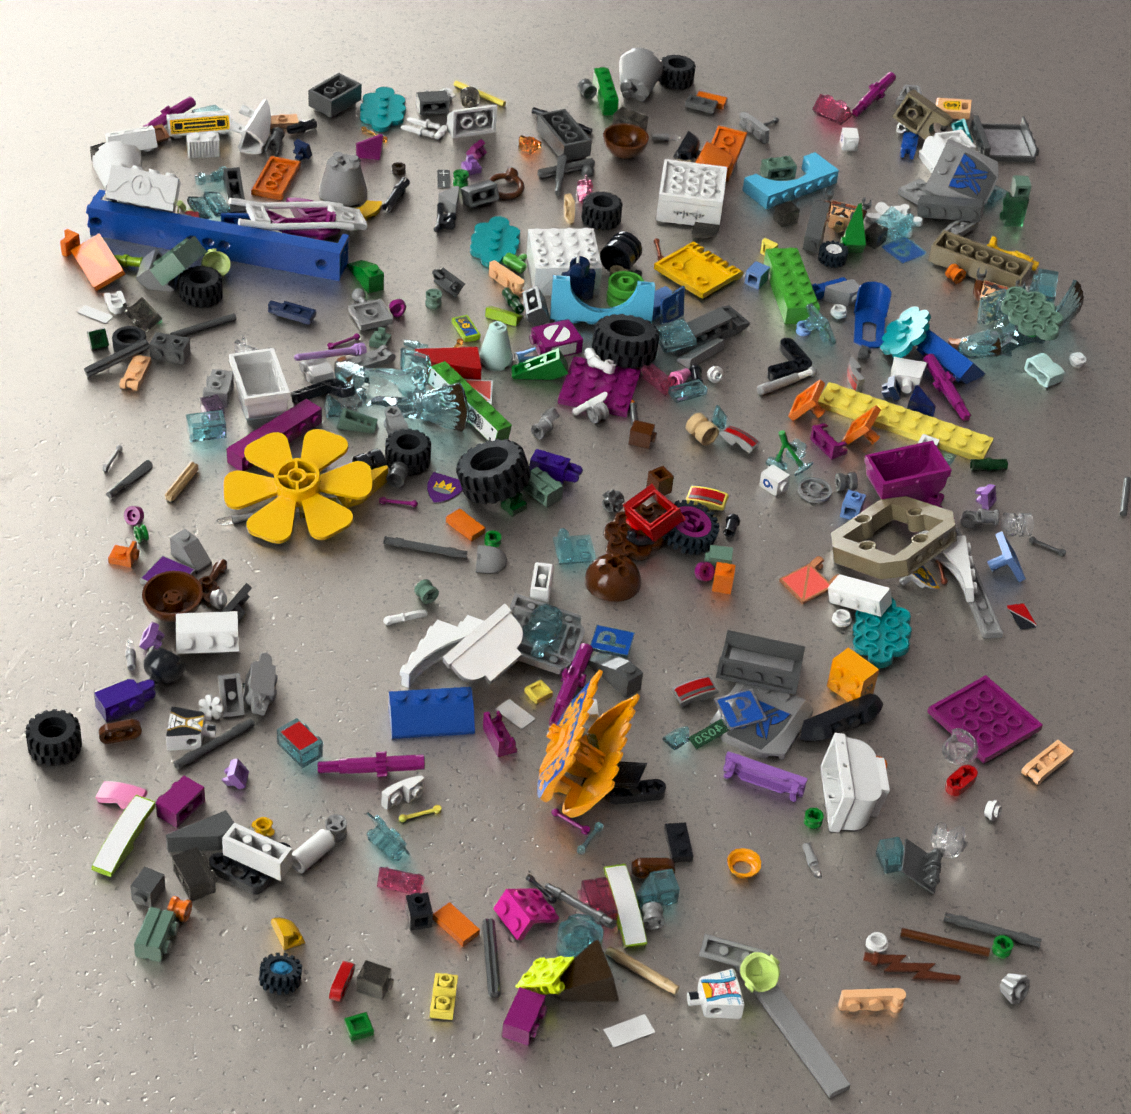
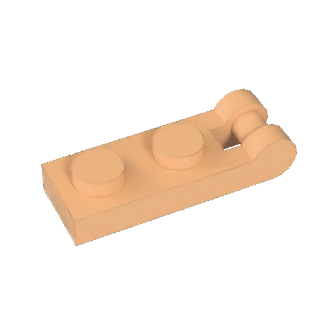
(506, 278)
(135, 372)
(1047, 761)
(872, 999)

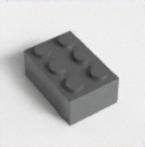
(334, 95)

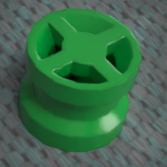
(460, 178)

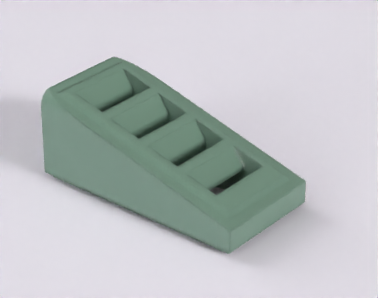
(351, 421)

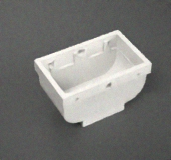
(935, 144)
(260, 383)
(489, 650)
(853, 782)

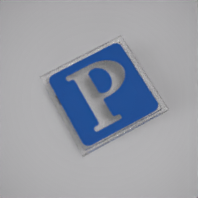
(740, 709)

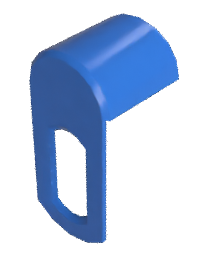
(872, 307)

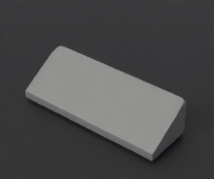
(701, 353)
(726, 950)

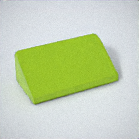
(503, 315)

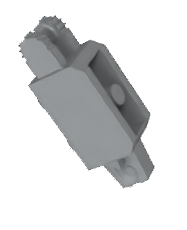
(260, 684)

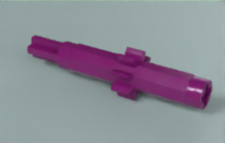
(875, 93)
(179, 108)
(944, 383)
(571, 681)
(381, 764)

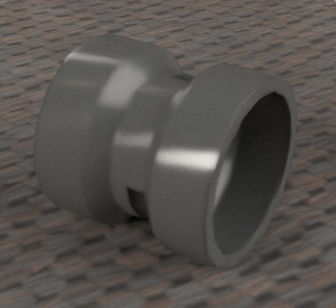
(587, 88)
(397, 474)
(847, 481)

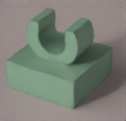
(380, 338)

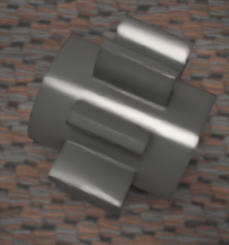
(613, 501)

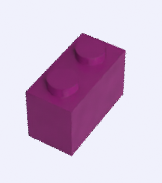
(180, 801)
(524, 1016)

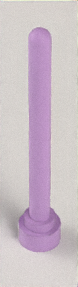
(355, 350)

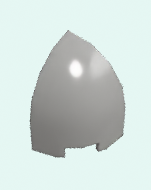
(490, 559)

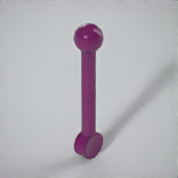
(330, 346)
(382, 500)
(584, 829)

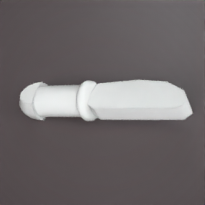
(592, 402)
(404, 617)

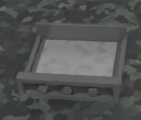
(1004, 141)
(761, 662)

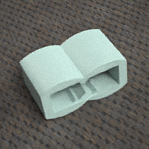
(1044, 370)

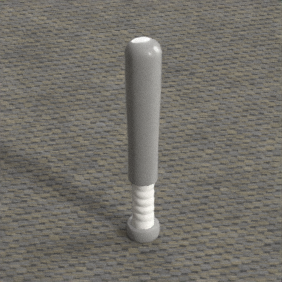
(785, 381)

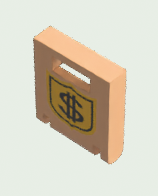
(955, 107)

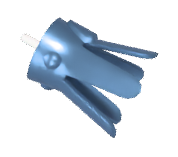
(519, 356)

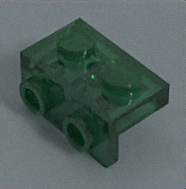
(1014, 210)

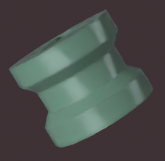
(433, 299)
(426, 591)

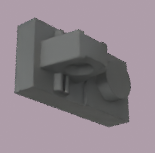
(241, 597)

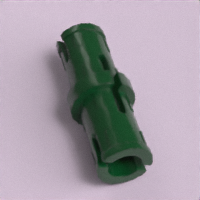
(516, 305)
(988, 464)

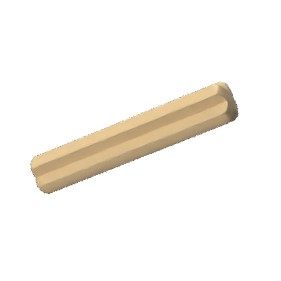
(181, 481)

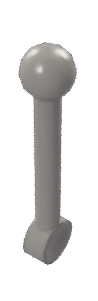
(119, 448)

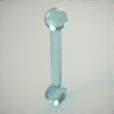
(597, 827)

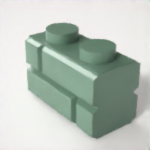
(544, 488)
(155, 934)

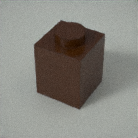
(642, 434)
(661, 479)

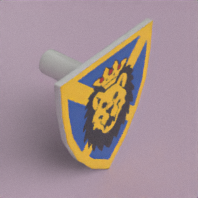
(922, 578)

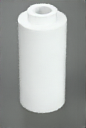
(312, 850)

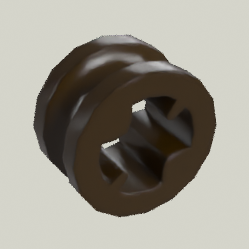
(398, 168)

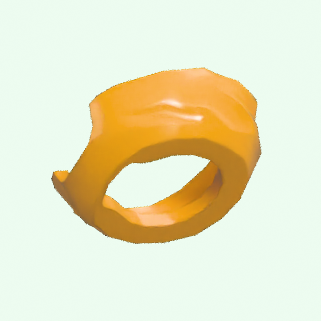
(747, 856)

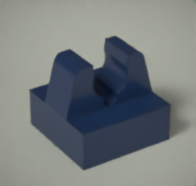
(302, 150)
(891, 389)

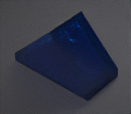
(921, 403)

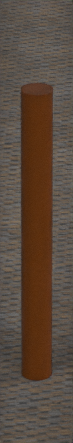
(945, 942)

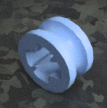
(801, 329)

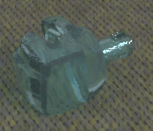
(543, 628)

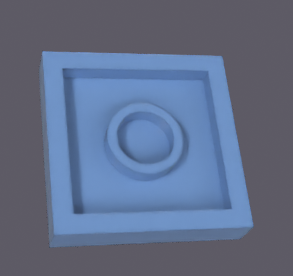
(1008, 557)

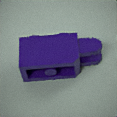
(556, 466)
(123, 698)

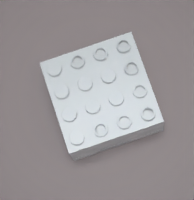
(143, 188)
(691, 193)
(552, 250)

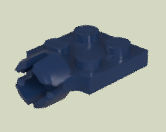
(581, 277)

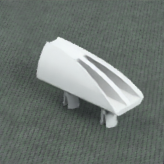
(256, 131)

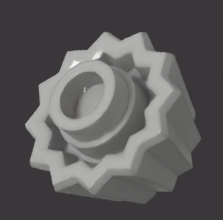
(1015, 987)

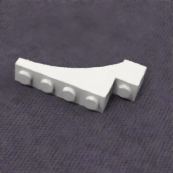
(959, 563)
(437, 643)

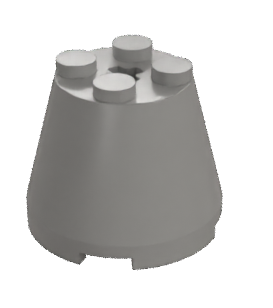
(639, 73)
(343, 181)

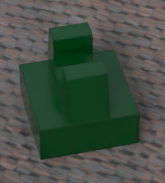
(97, 338)
(514, 505)

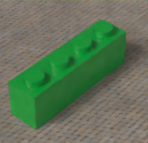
(606, 91)

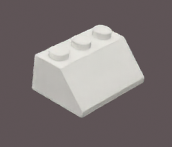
(472, 121)
(207, 632)

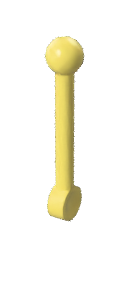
(436, 809)

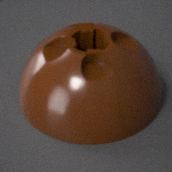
(625, 140)
(613, 578)
(171, 594)

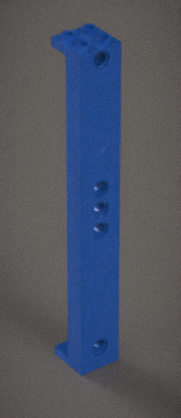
(238, 242)

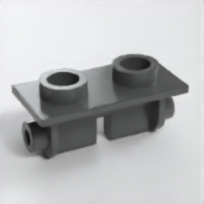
(448, 281)

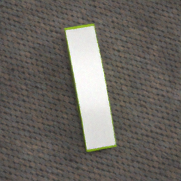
(122, 836)
(629, 915)

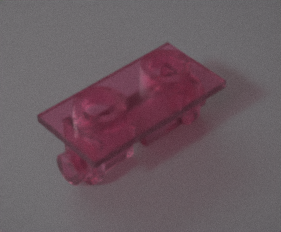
(584, 187)
(657, 378)
(400, 880)

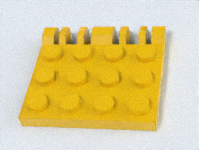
(698, 270)

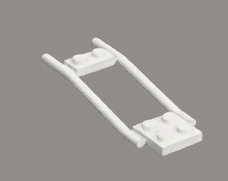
(346, 217)

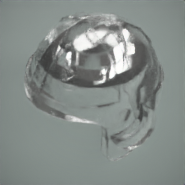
(960, 748)
(950, 842)

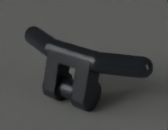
(444, 221)

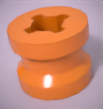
(955, 273)
(181, 908)

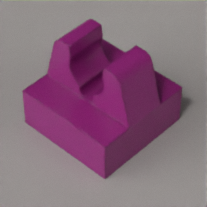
(477, 149)

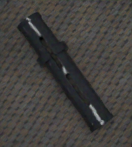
(398, 191)

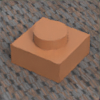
(161, 133)

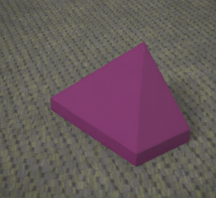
(370, 148)

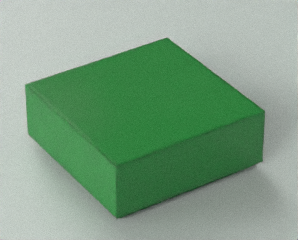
(358, 1026)

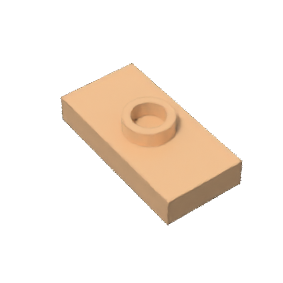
(283, 120)

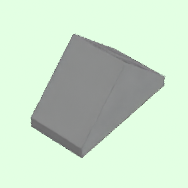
(449, 199)

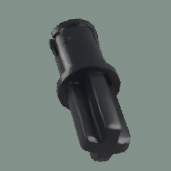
(302, 126)

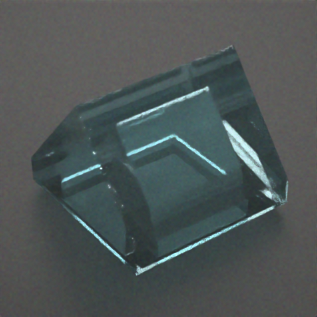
(332, 407)
(719, 417)
(677, 737)

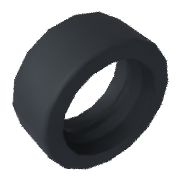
(126, 333)

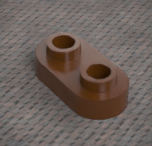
(120, 731)
(644, 866)

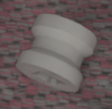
(598, 412)
(337, 826)
(652, 915)

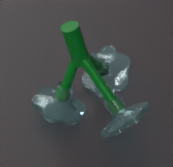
(794, 451)

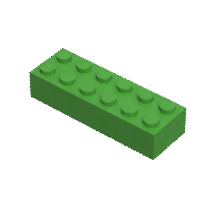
(790, 284)

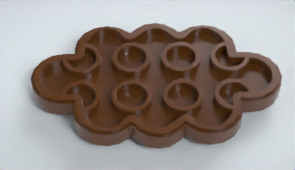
(616, 532)

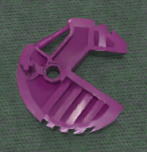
(306, 215)

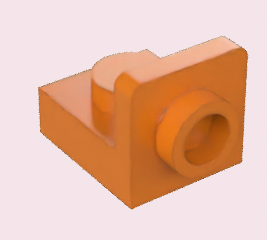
(69, 242)
(124, 555)

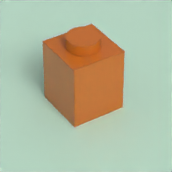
(723, 578)

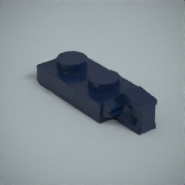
(292, 311)

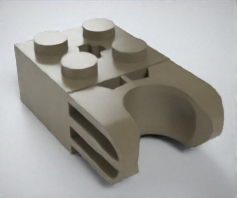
(925, 116)

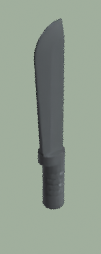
(561, 162)
(138, 472)

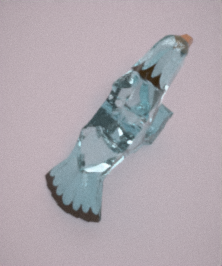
(1005, 336)
(407, 390)

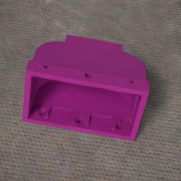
(914, 472)

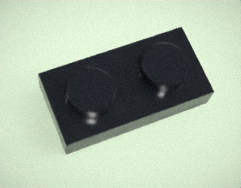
(678, 842)

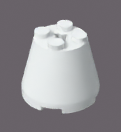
(115, 152)

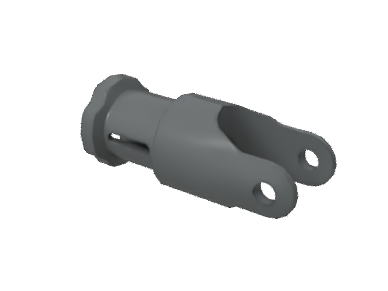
(275, 140)

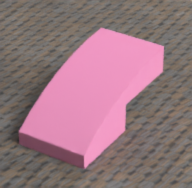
(119, 793)

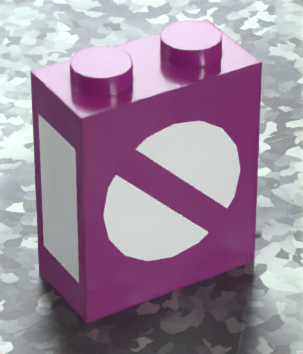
(555, 336)

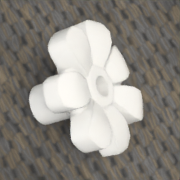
(211, 707)

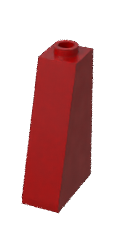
(462, 359)

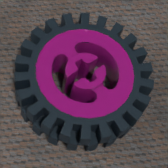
(696, 531)

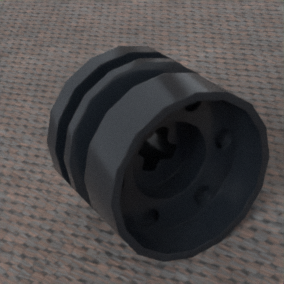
(621, 250)

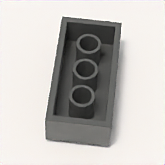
(564, 134)

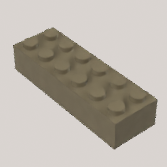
(971, 255)

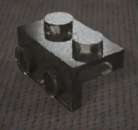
(143, 314)

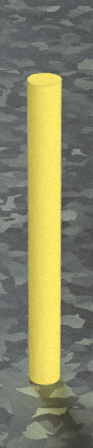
(482, 94)

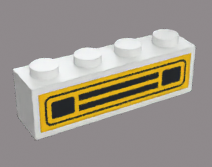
(199, 123)

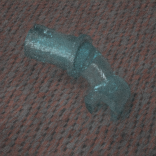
(215, 176)

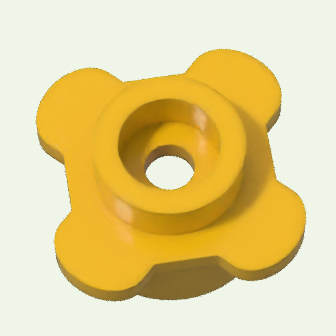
(263, 826)

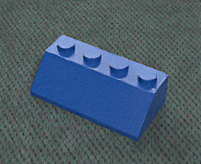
(950, 358)
(431, 712)

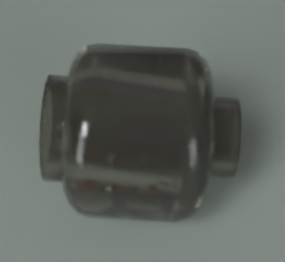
(469, 97)

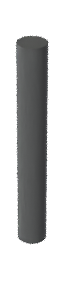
(1125, 496)

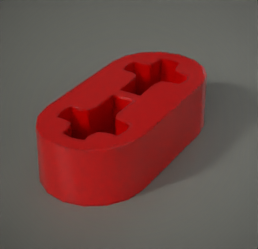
(964, 783)
(342, 981)

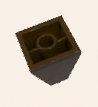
(589, 978)

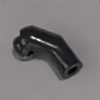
(638, 540)

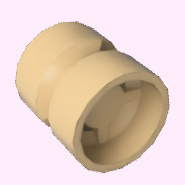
(702, 429)

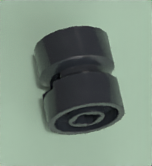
(373, 458)

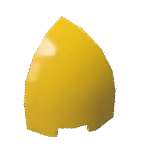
(287, 933)

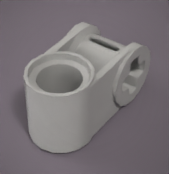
(394, 420)

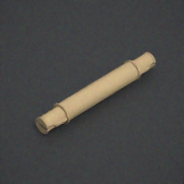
(642, 970)

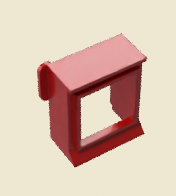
(660, 525)

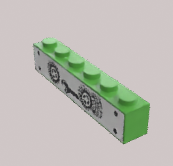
(481, 413)

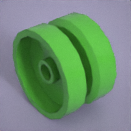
(621, 287)

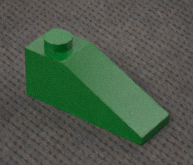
(854, 235)
(368, 275)
(543, 367)

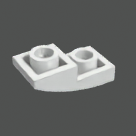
(405, 789)

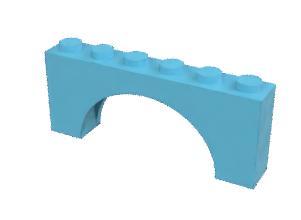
(771, 193)
(568, 306)

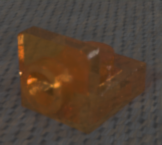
(529, 144)

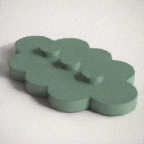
(1032, 313)

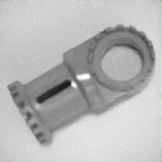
(545, 423)
(979, 517)

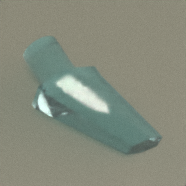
(414, 344)

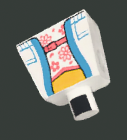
(718, 995)

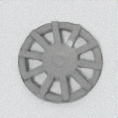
(814, 490)

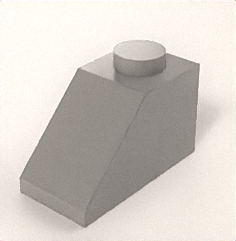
(842, 293)
(189, 551)
(231, 694)

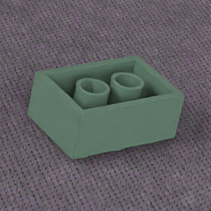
(177, 260)

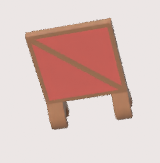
(806, 581)

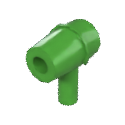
(515, 262)

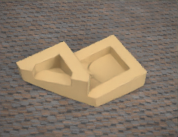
(569, 206)

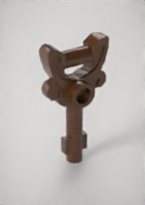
(208, 582)

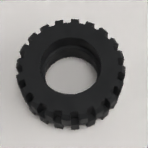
(626, 340)
(493, 471)

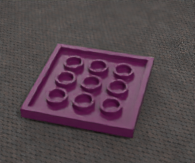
(587, 382)
(987, 715)

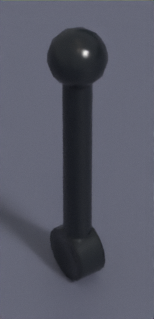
(551, 898)

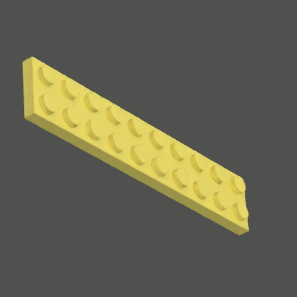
(906, 421)

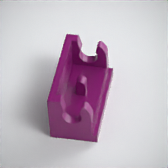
(826, 442)
(498, 735)

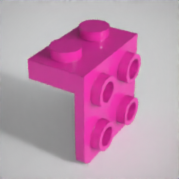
(522, 909)

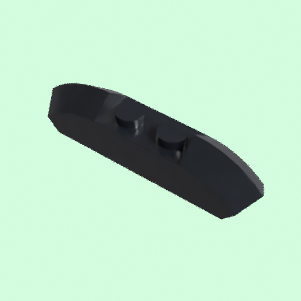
(841, 718)

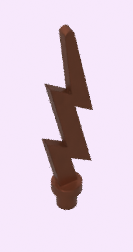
(921, 969)

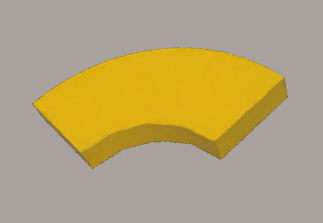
(370, 208)

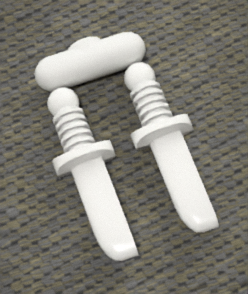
(441, 129)

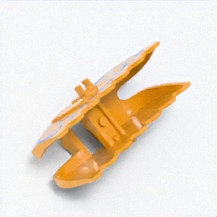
(573, 754)

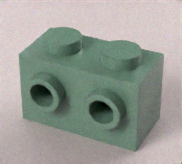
(778, 168)

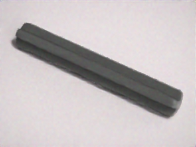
(569, 167)
(116, 358)
(491, 958)

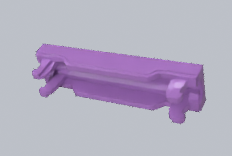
(764, 775)

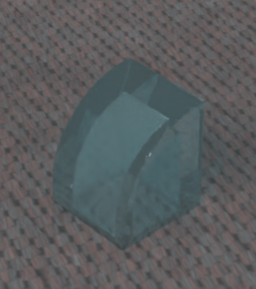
(890, 854)

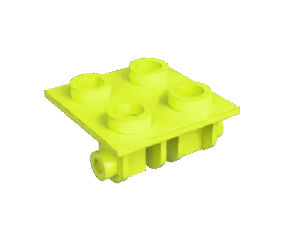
(545, 974)

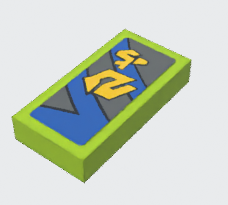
(466, 328)

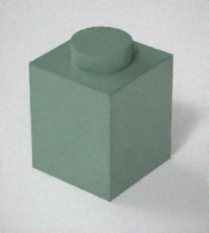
(1020, 186)
(719, 554)

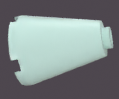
(496, 348)

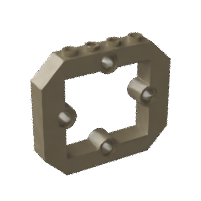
(882, 565)

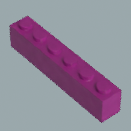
(290, 423)

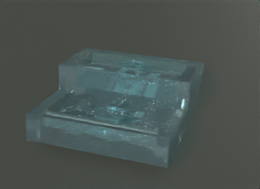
(209, 205)

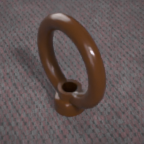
(510, 175)

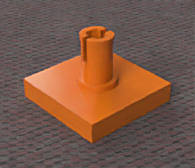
(808, 401)
(862, 426)

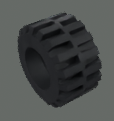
(677, 72)
(601, 210)
(200, 286)
(409, 448)
(58, 725)

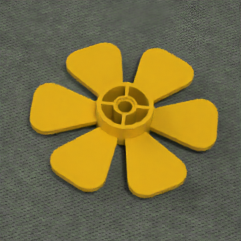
(296, 485)

